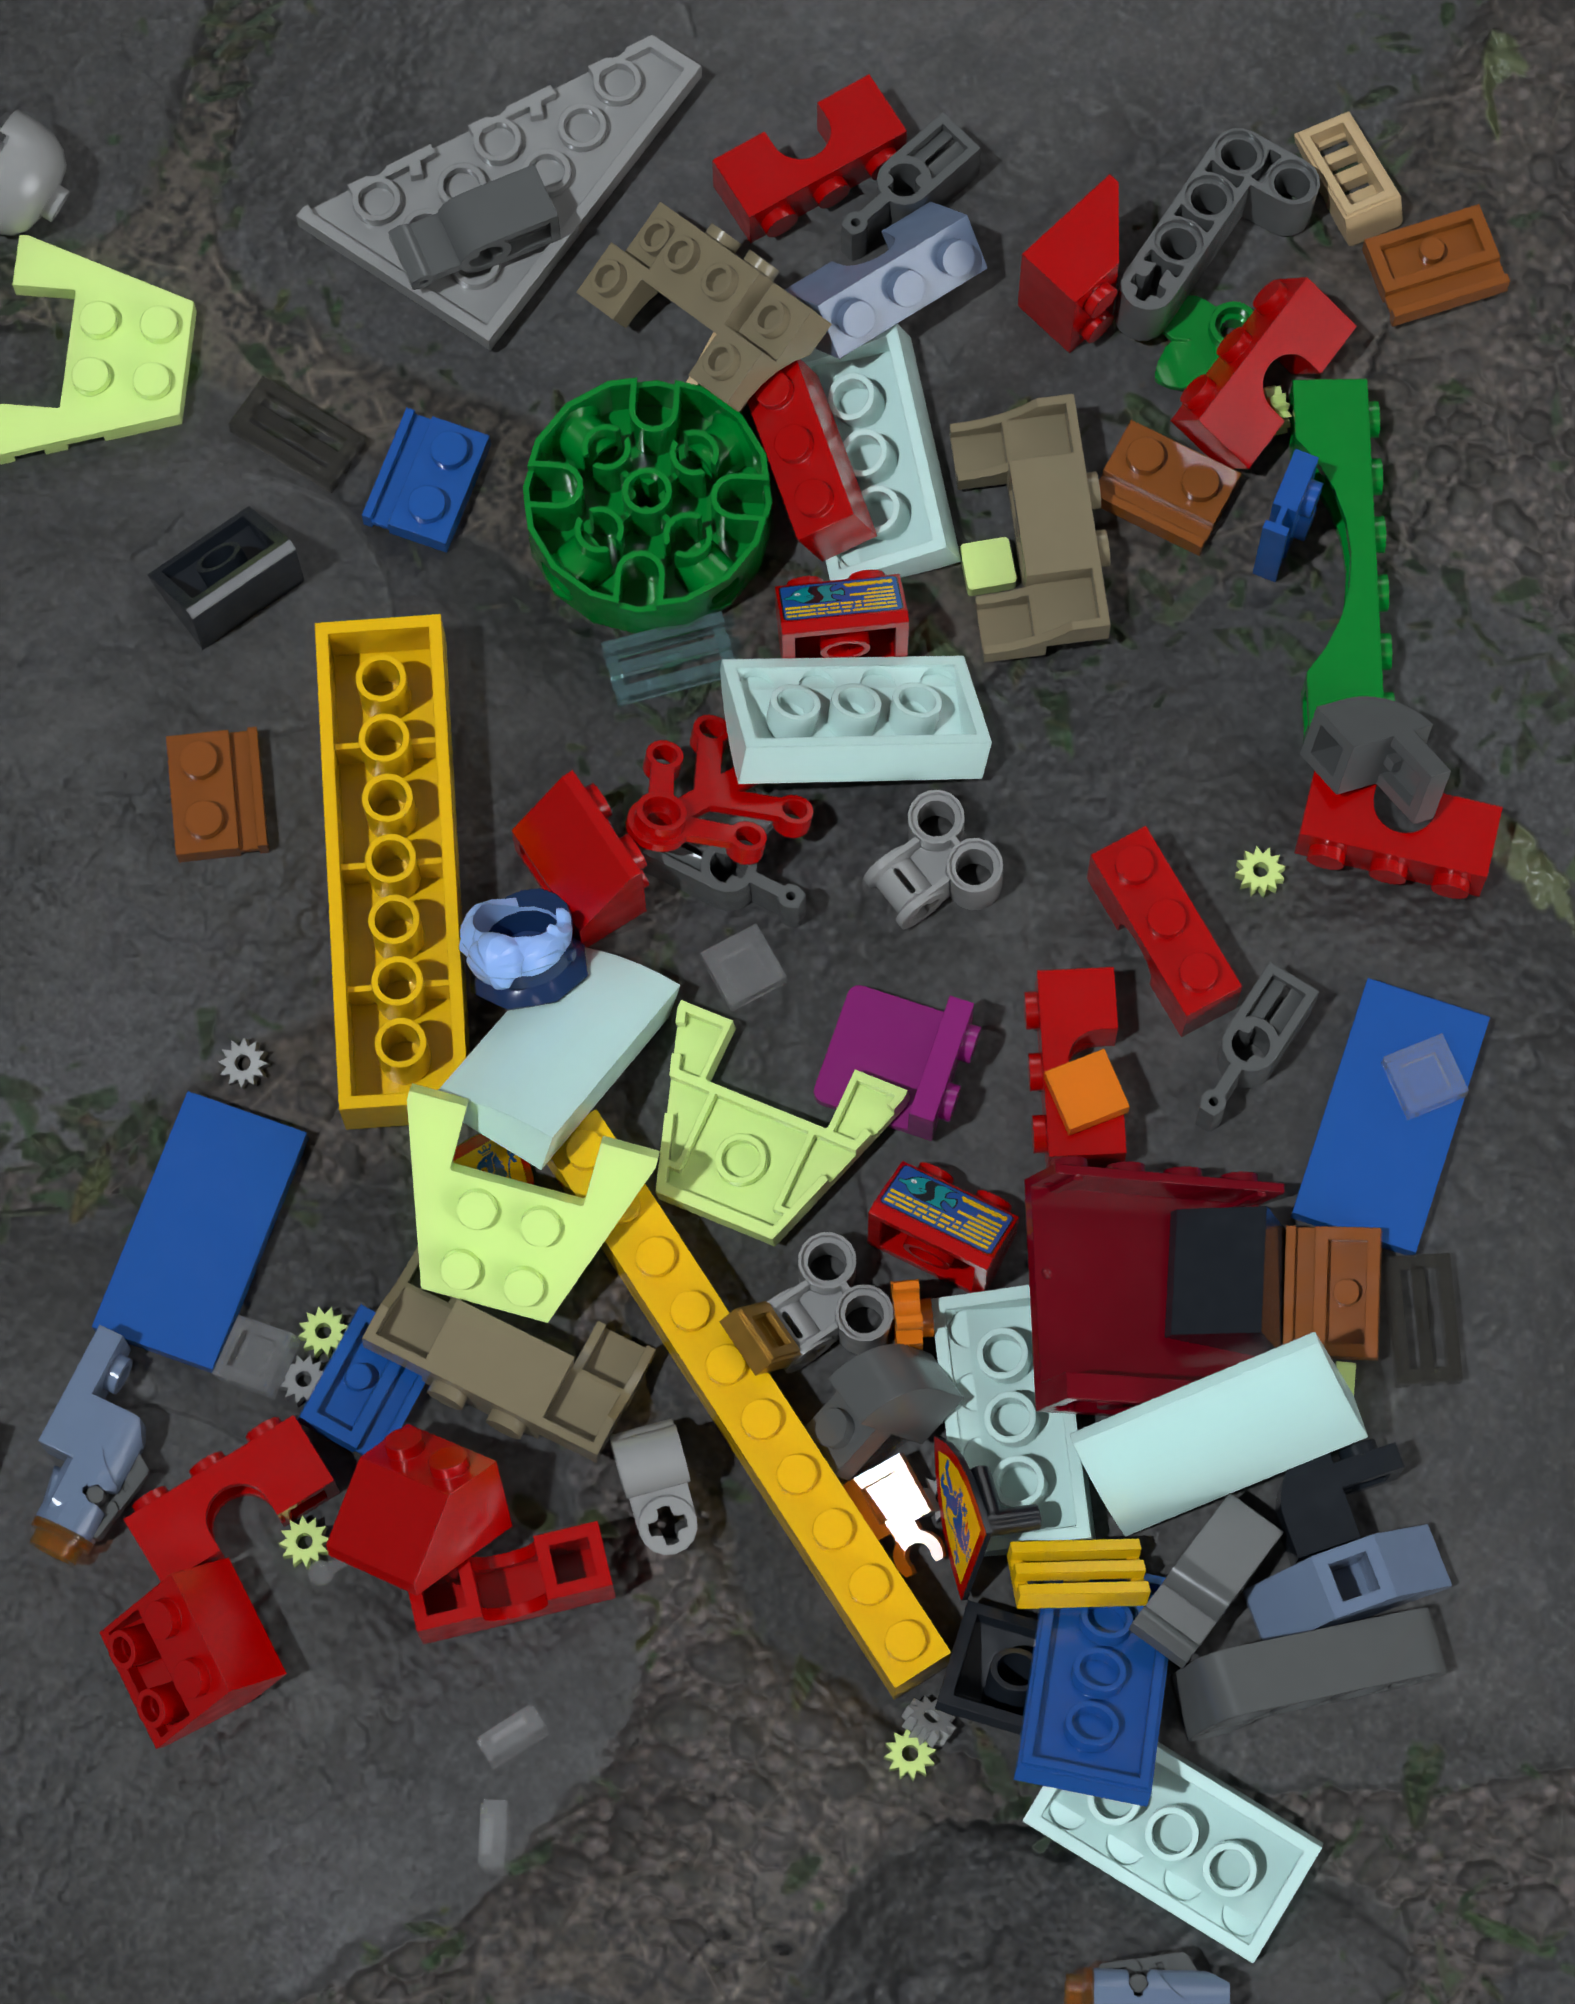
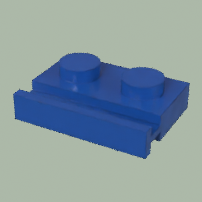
(426, 480)
(1290, 514)
(360, 1392)

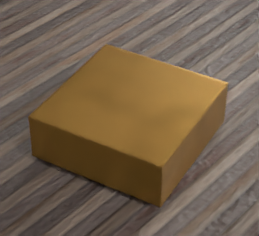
(760, 1337)

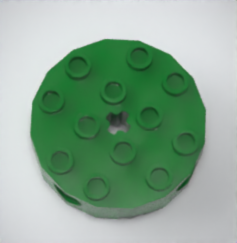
(652, 448)

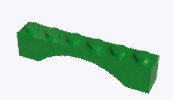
(1336, 425)

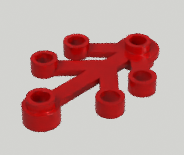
(666, 822)

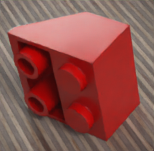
(582, 859)
(192, 1651)

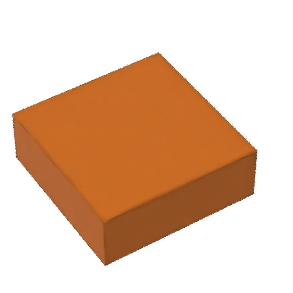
(1086, 1092)

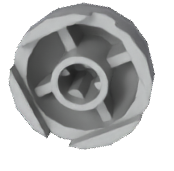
(29, 174)

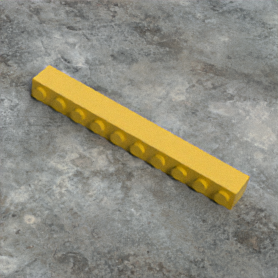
(762, 1430)

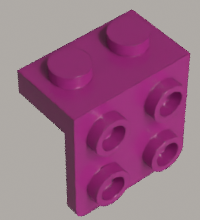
(902, 1046)

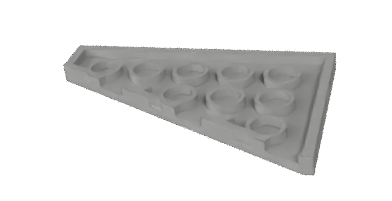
(582, 146)

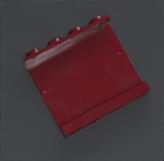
(1103, 1281)

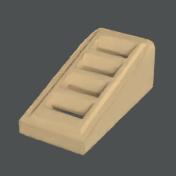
(1367, 210)

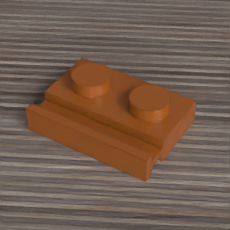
(1435, 265)
(1166, 487)
(217, 794)
(1334, 1288)

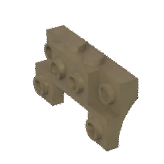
(754, 318)
(1051, 507)
(507, 1371)

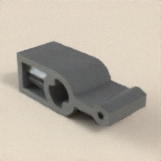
(931, 165)
(478, 229)
(692, 871)
(1251, 1027)
(1206, 1580)

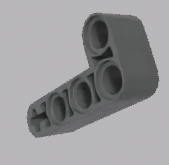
(1198, 237)
(1306, 1671)

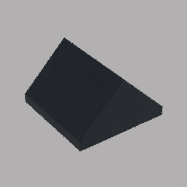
(228, 576)
(1226, 1278)
(989, 1668)

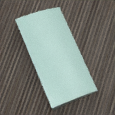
(893, 455)
(853, 719)
(556, 1060)
(989, 1358)
(1219, 1434)
(1191, 1850)

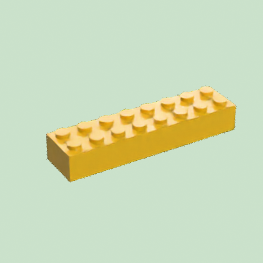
(391, 862)

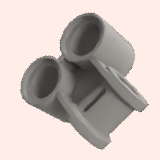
(926, 868)
(820, 1307)
(656, 1476)

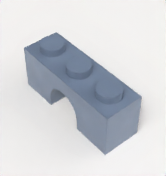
(924, 260)

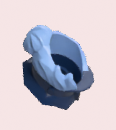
(522, 949)

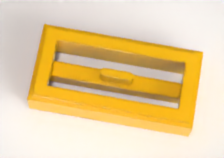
(1077, 1564)

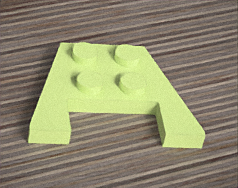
(122, 355)
(745, 1158)
(501, 1236)

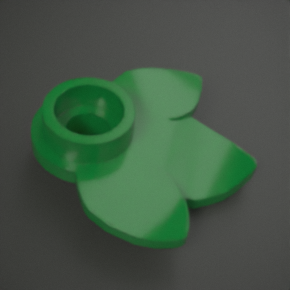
(1195, 339)

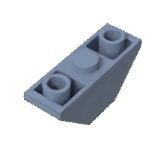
(1348, 1583)

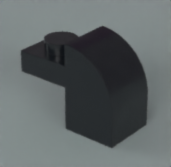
(1313, 1498)

